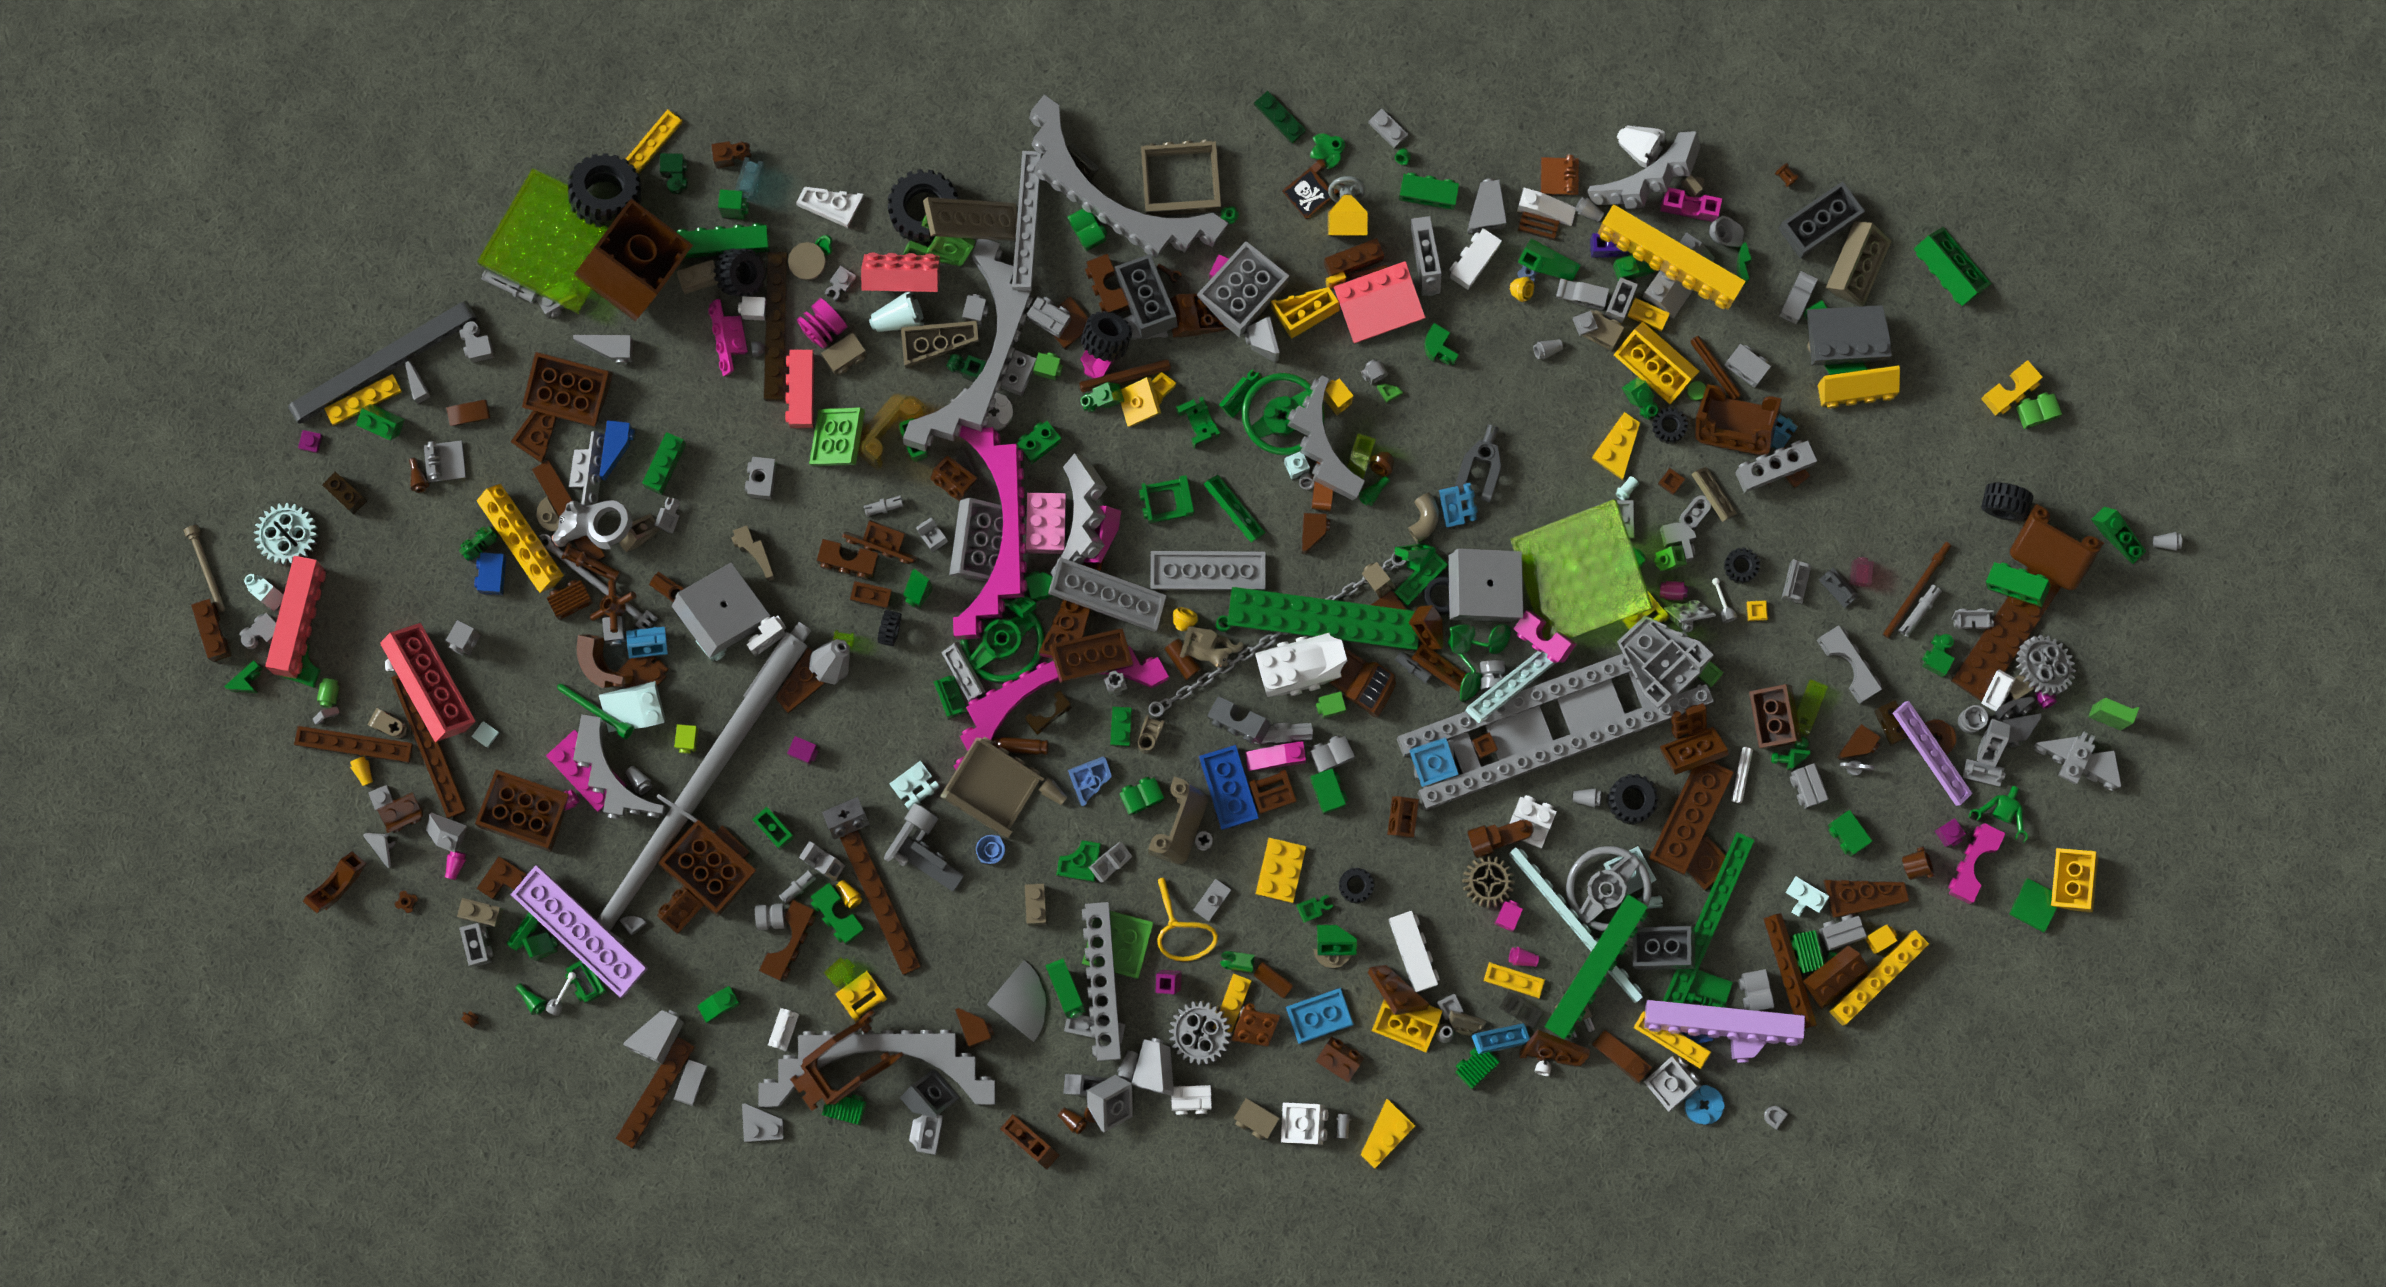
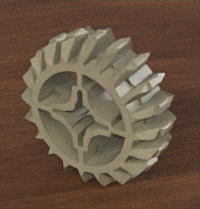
(1497, 881)

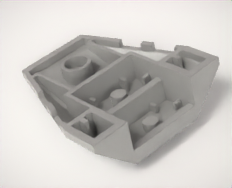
(1662, 659)

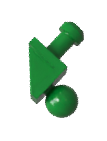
(1794, 756)

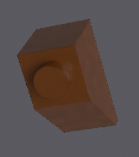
(1313, 530)
(1428, 626)
(1860, 744)

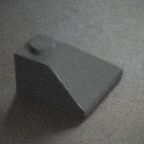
(929, 1095)

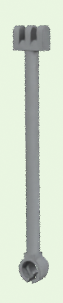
(642, 618)

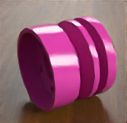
(820, 324)

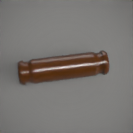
(1022, 745)

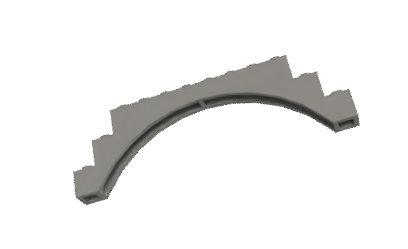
(1143, 230)
(974, 404)
(932, 1048)

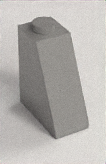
(1488, 208)
(656, 1036)
(1154, 1068)

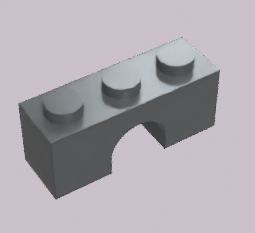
(1252, 727)

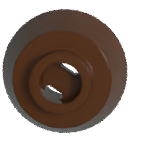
(1382, 463)

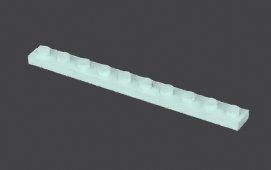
(1570, 917)

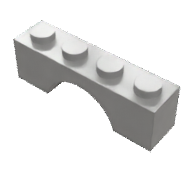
(1837, 643)

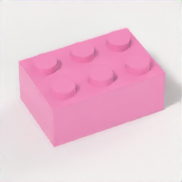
(1046, 523)

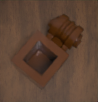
(725, 153)

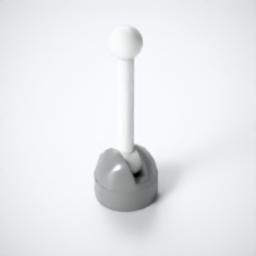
(1727, 613)
(555, 1005)

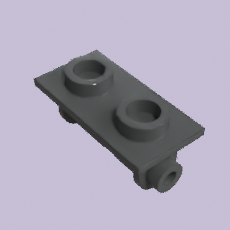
(1838, 587)

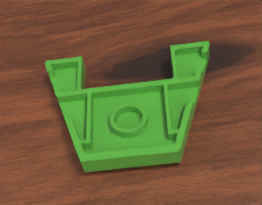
(950, 249)

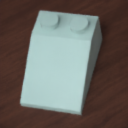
(635, 705)

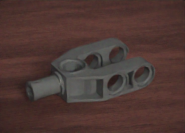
(1493, 460)

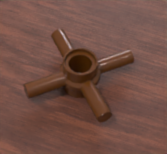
(613, 606)

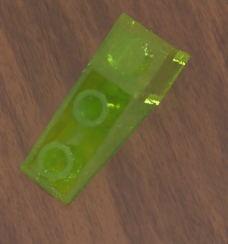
(1361, 455)

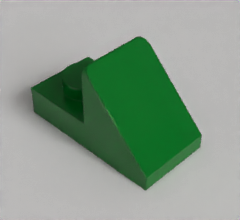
(1416, 555)
(241, 683)

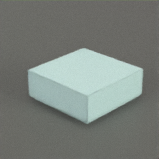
(485, 734)

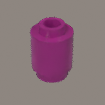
(1673, 590)

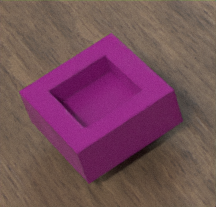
(310, 441)

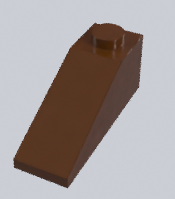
(1622, 1056)
(1029, 1142)

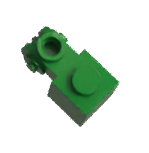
(1102, 396)
(1641, 396)
(1936, 659)

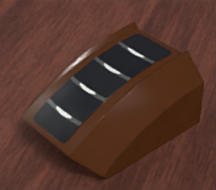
(1371, 688)

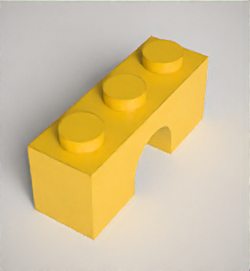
(2025, 379)

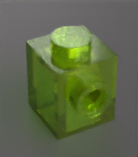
(840, 972)

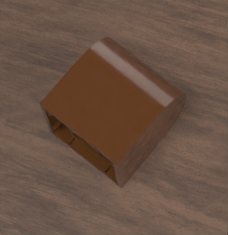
(633, 260)

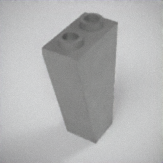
(1426, 256)

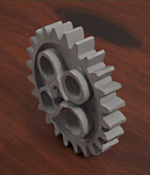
(2045, 665)
(1216, 1038)

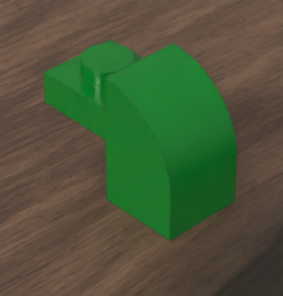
(1435, 346)

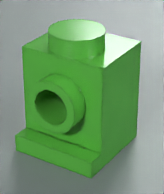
(1667, 560)

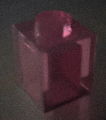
(1861, 572)

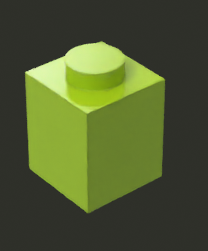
(686, 738)

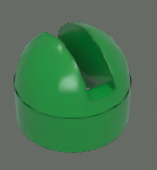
(1406, 156)
(1223, 620)

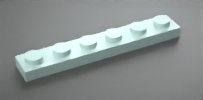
(1509, 686)

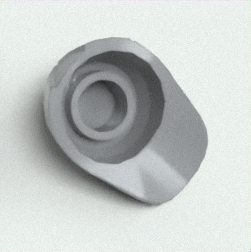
(1726, 232)

